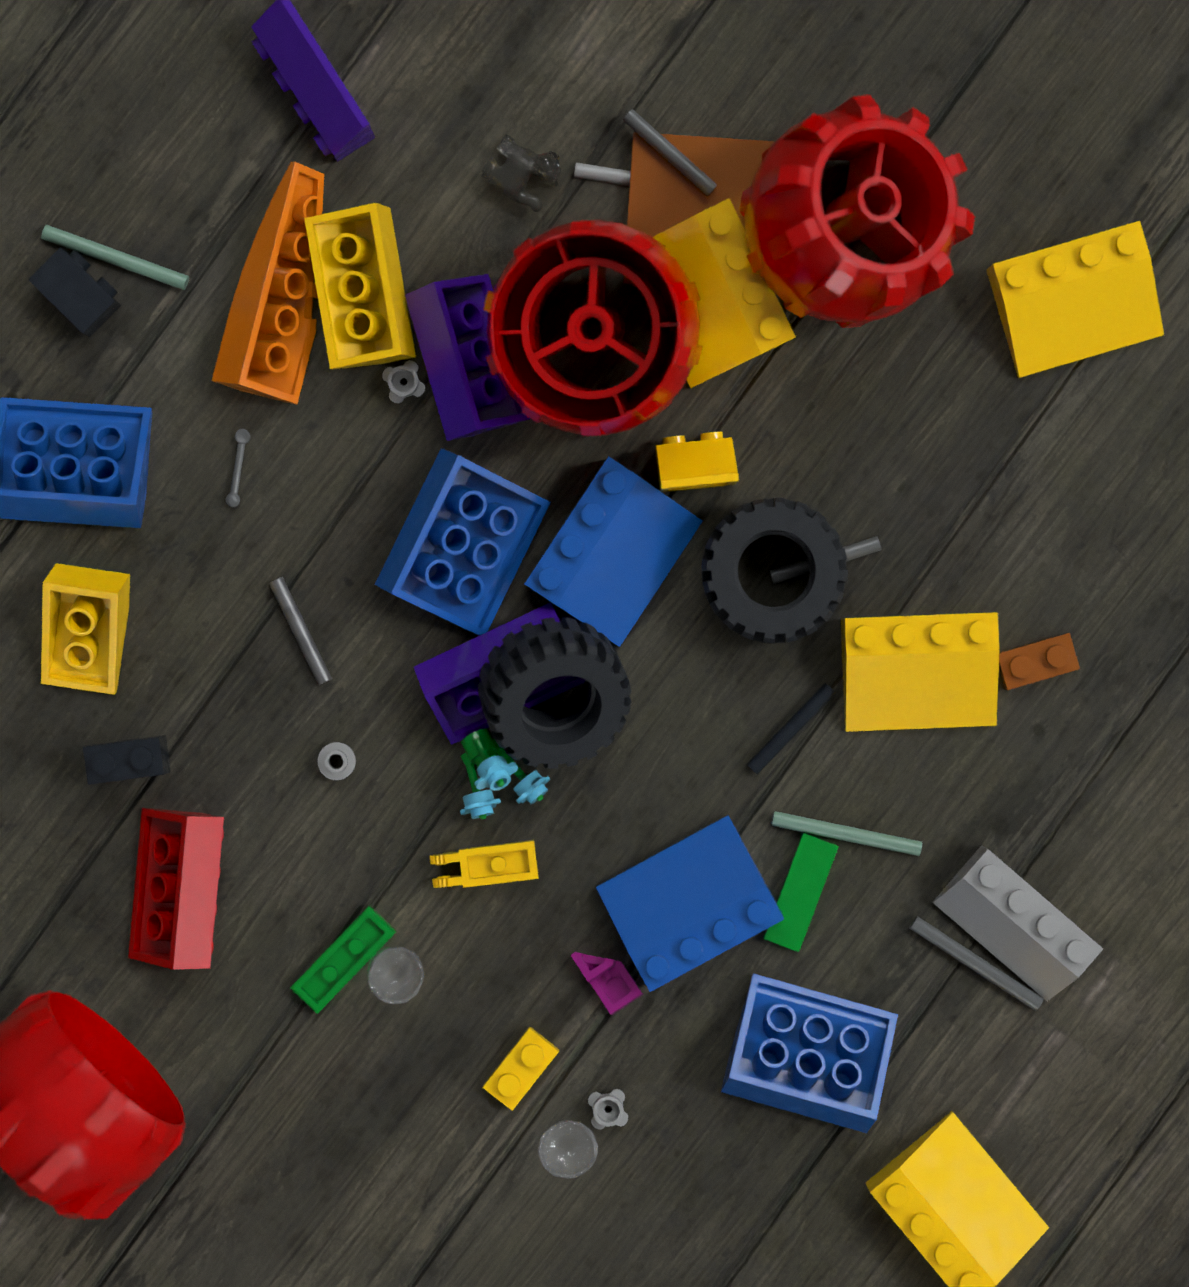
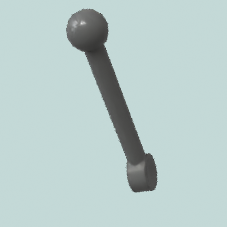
(242, 437)

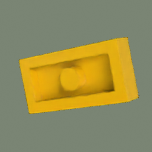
(520, 1068)

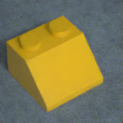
(696, 463)

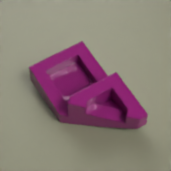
(609, 980)

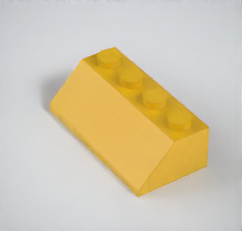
(360, 286)

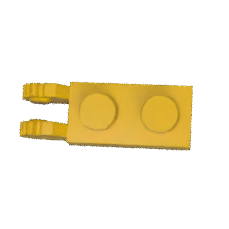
(489, 864)

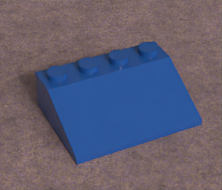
(73, 462)
(462, 542)
(613, 551)
(689, 903)
(810, 1053)

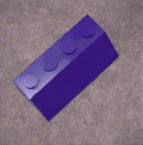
(312, 80)
(454, 350)
(453, 678)

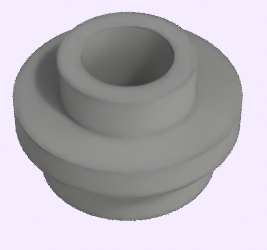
(345, 752)

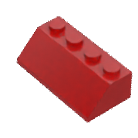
(176, 888)

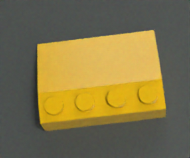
(1077, 299)
(736, 306)
(920, 671)
(957, 1206)

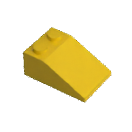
(83, 627)

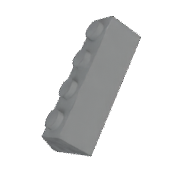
(1017, 924)

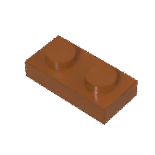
(1038, 661)

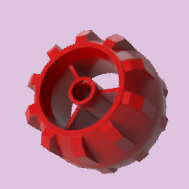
(889, 171)
(516, 314)
(80, 1108)

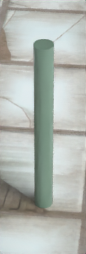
(115, 257)
(846, 833)

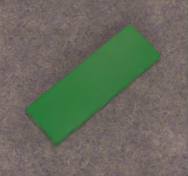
(802, 890)
(343, 959)

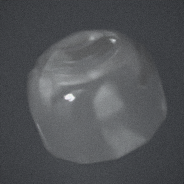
(395, 975)
(568, 1149)

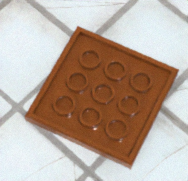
(665, 197)

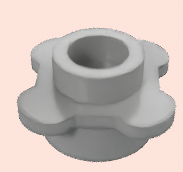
(413, 386)
(601, 1117)

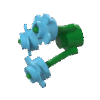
(495, 774)

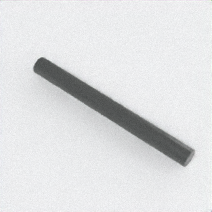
(976, 963)

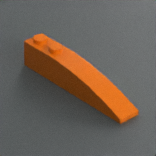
(271, 311)

